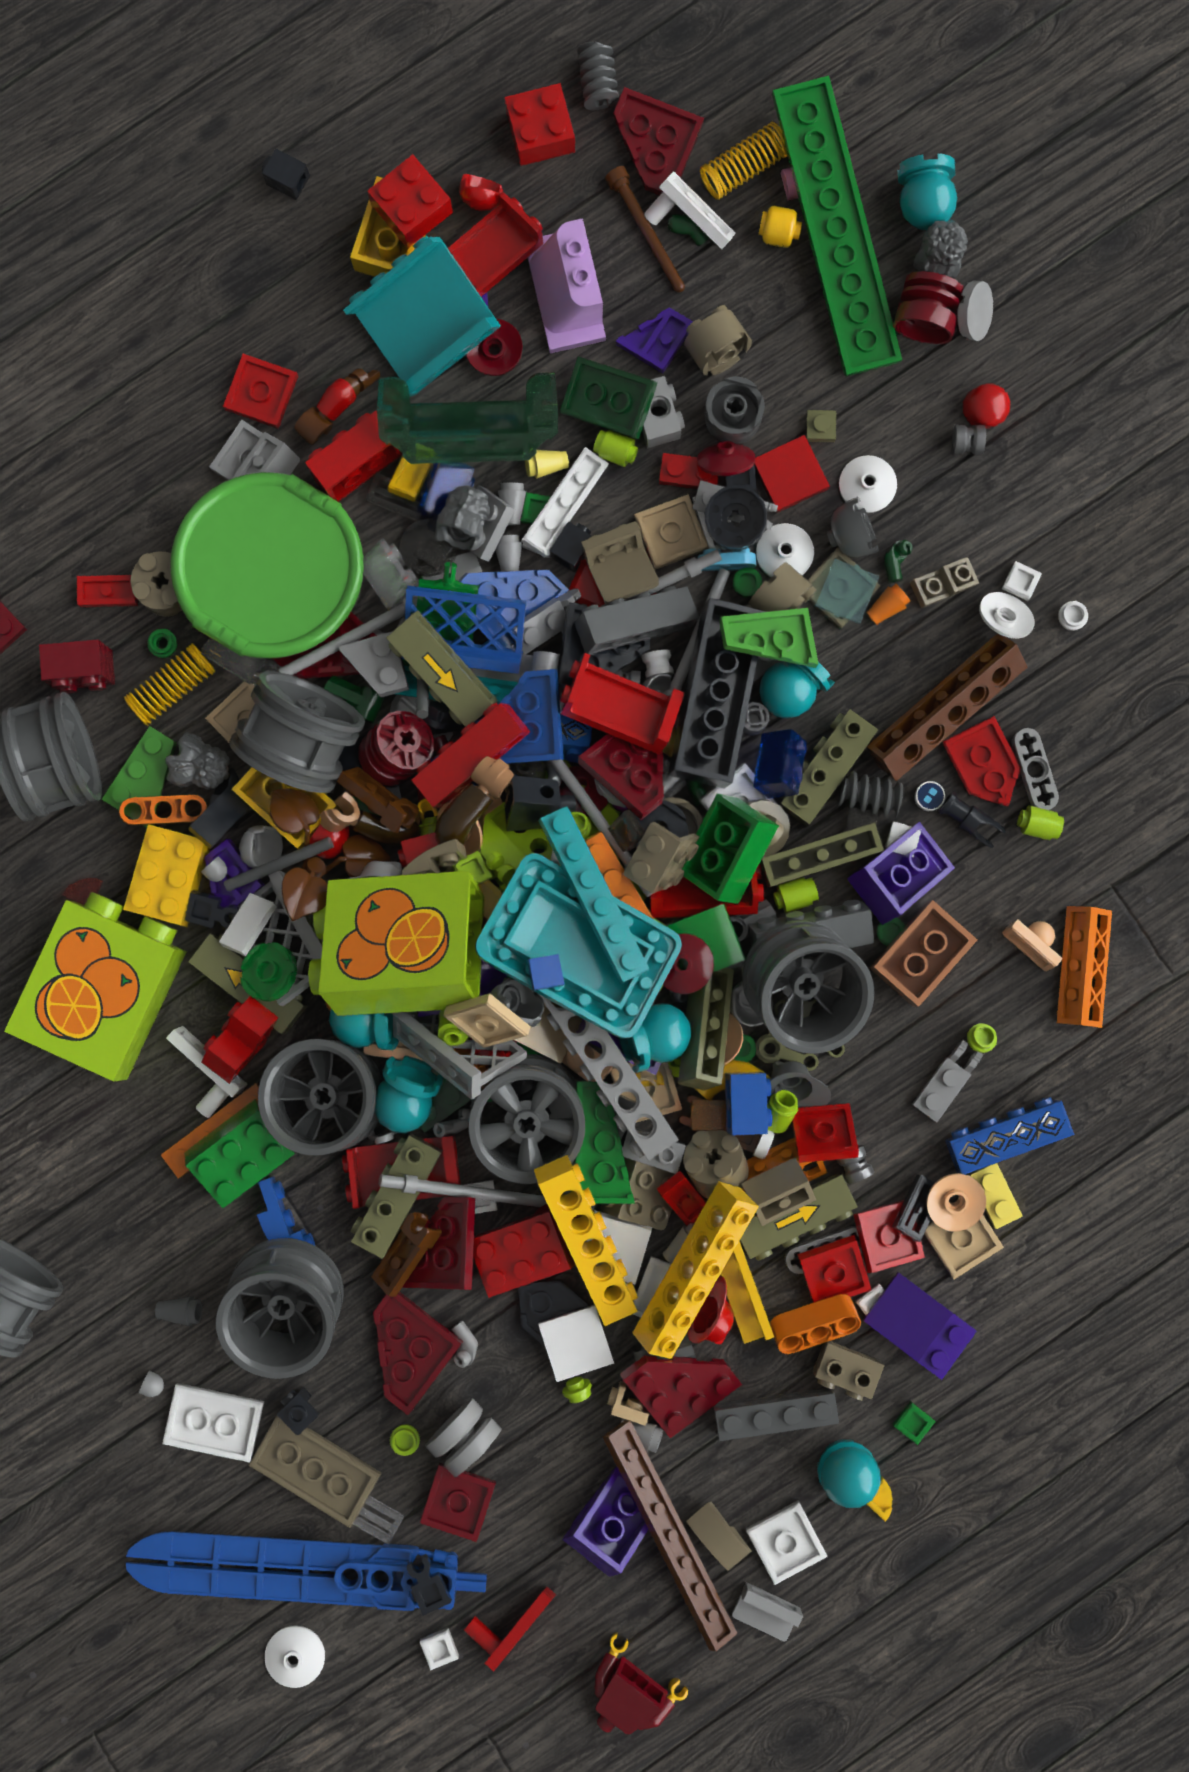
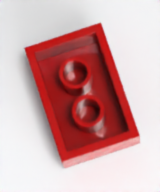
(351, 458)
(521, 1253)

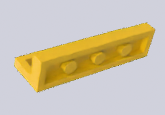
(745, 1298)

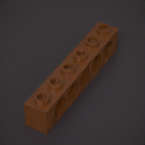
(947, 706)

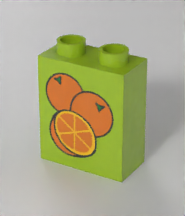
(398, 943)
(97, 987)

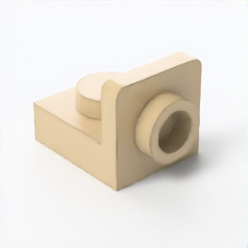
(630, 1409)

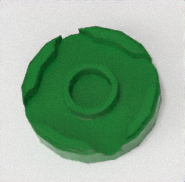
(268, 971)

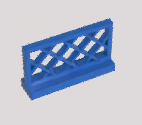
(476, 655)

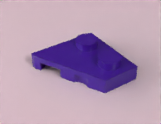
(657, 339)
(231, 856)

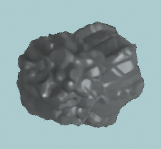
(942, 249)
(463, 518)
(197, 764)
(520, 1000)

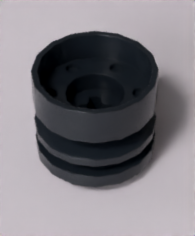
(747, 504)

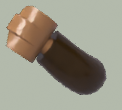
(466, 808)
(365, 822)

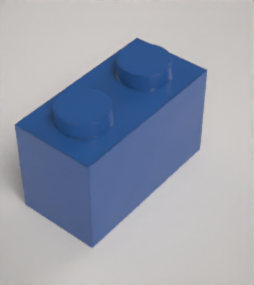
(747, 1103)

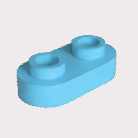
(732, 560)

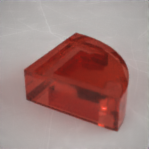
(81, 889)

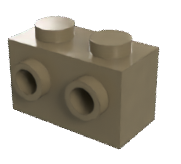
(777, 1189)
(848, 1370)

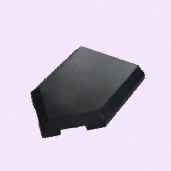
(546, 1301)

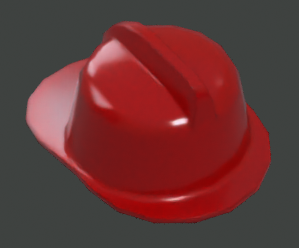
(714, 1317)

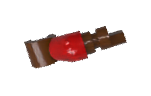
(333, 404)

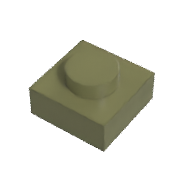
(821, 425)

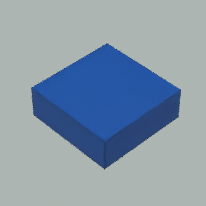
(545, 972)

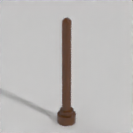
(619, 181)

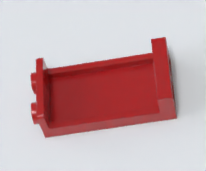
(497, 244)
(620, 706)
(688, 900)
(368, 1162)

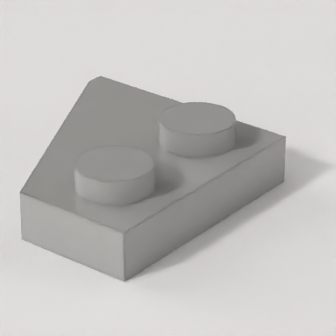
(494, 525)
(377, 664)

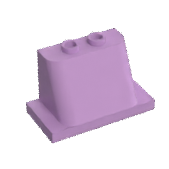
(567, 289)

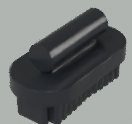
(440, 719)

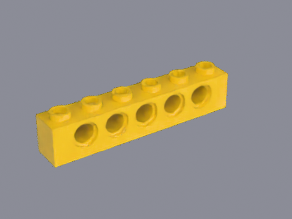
(553, 1181)
(695, 1270)

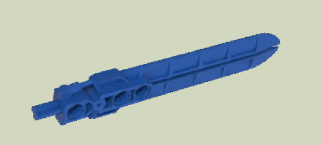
(291, 1554)

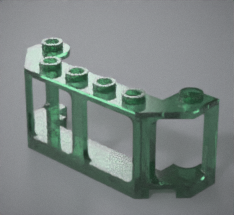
(467, 429)

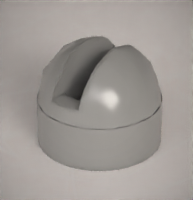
(215, 870)
(152, 1385)

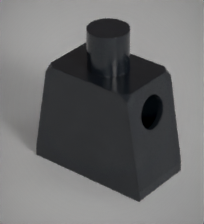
(532, 799)

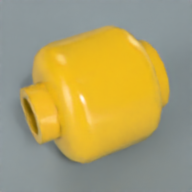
(779, 226)

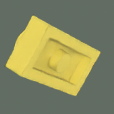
(999, 1200)

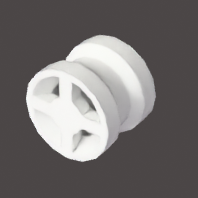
(657, 663)

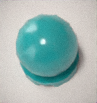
(927, 190)
(792, 688)
(364, 1030)
(661, 1037)
(406, 1094)
(849, 1473)

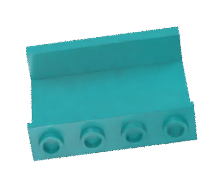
(423, 313)

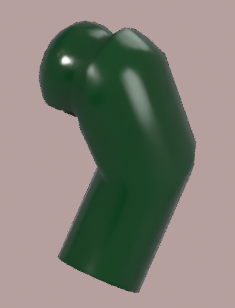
(685, 225)
(894, 557)

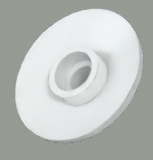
(872, 497)
(769, 548)
(1006, 615)
(298, 1642)

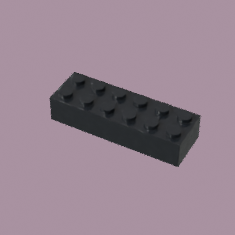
(713, 703)

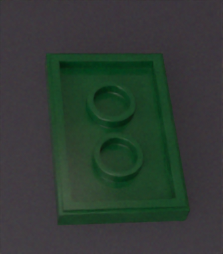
(608, 397)

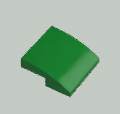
(717, 932)

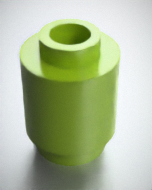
(615, 448)
(1040, 823)
(795, 894)
(449, 1032)
(784, 1108)

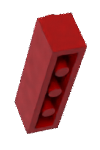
(453, 768)

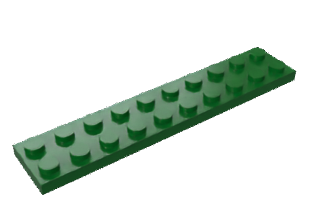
(836, 226)

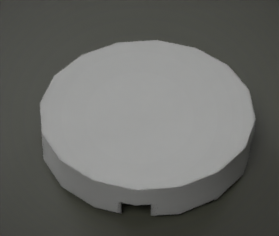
(976, 311)

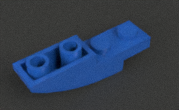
(276, 1220)

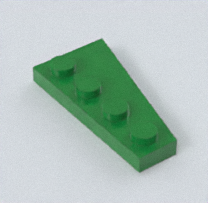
(601, 1151)

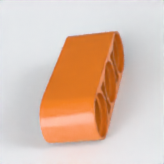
(148, 814)
(815, 1324)

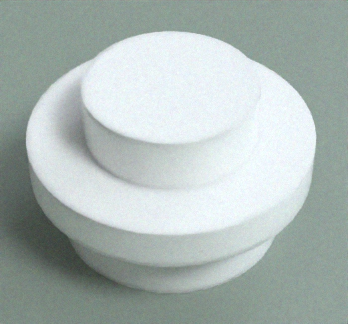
(1073, 615)

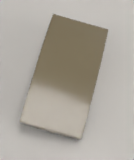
(944, 582)
(443, 854)
(718, 1536)

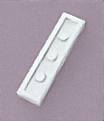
(565, 502)

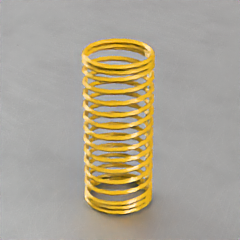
(714, 174)
(203, 664)

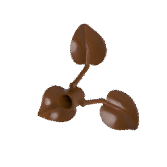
(303, 887)

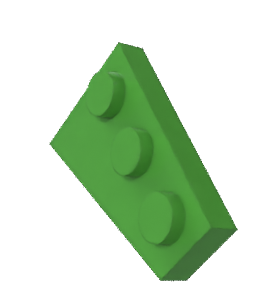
(772, 635)
(142, 773)

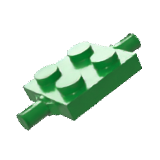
(451, 607)

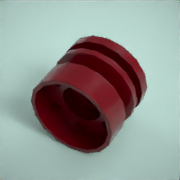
(928, 307)
(396, 748)

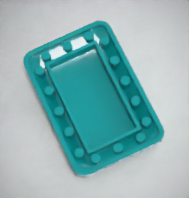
(544, 918)

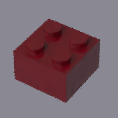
(77, 665)

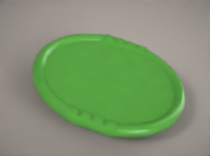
(267, 565)

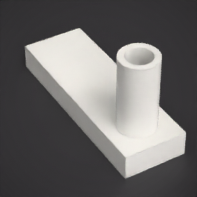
(679, 193)
(193, 1050)

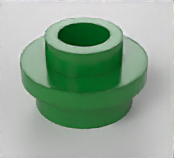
(154, 640)

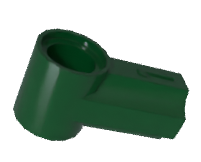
(363, 699)

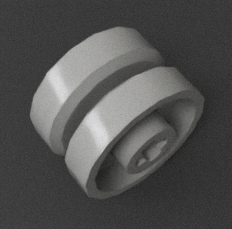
(467, 1441)

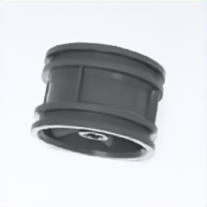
(296, 732)
(47, 758)
(843, 1009)
(279, 1086)
(486, 1138)
(299, 1277)
(24, 1290)

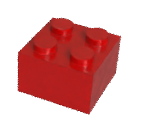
(540, 124)
(410, 201)

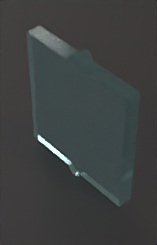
(847, 591)

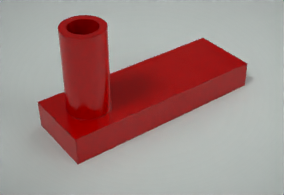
(493, 1644)

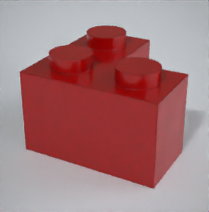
(241, 1039)

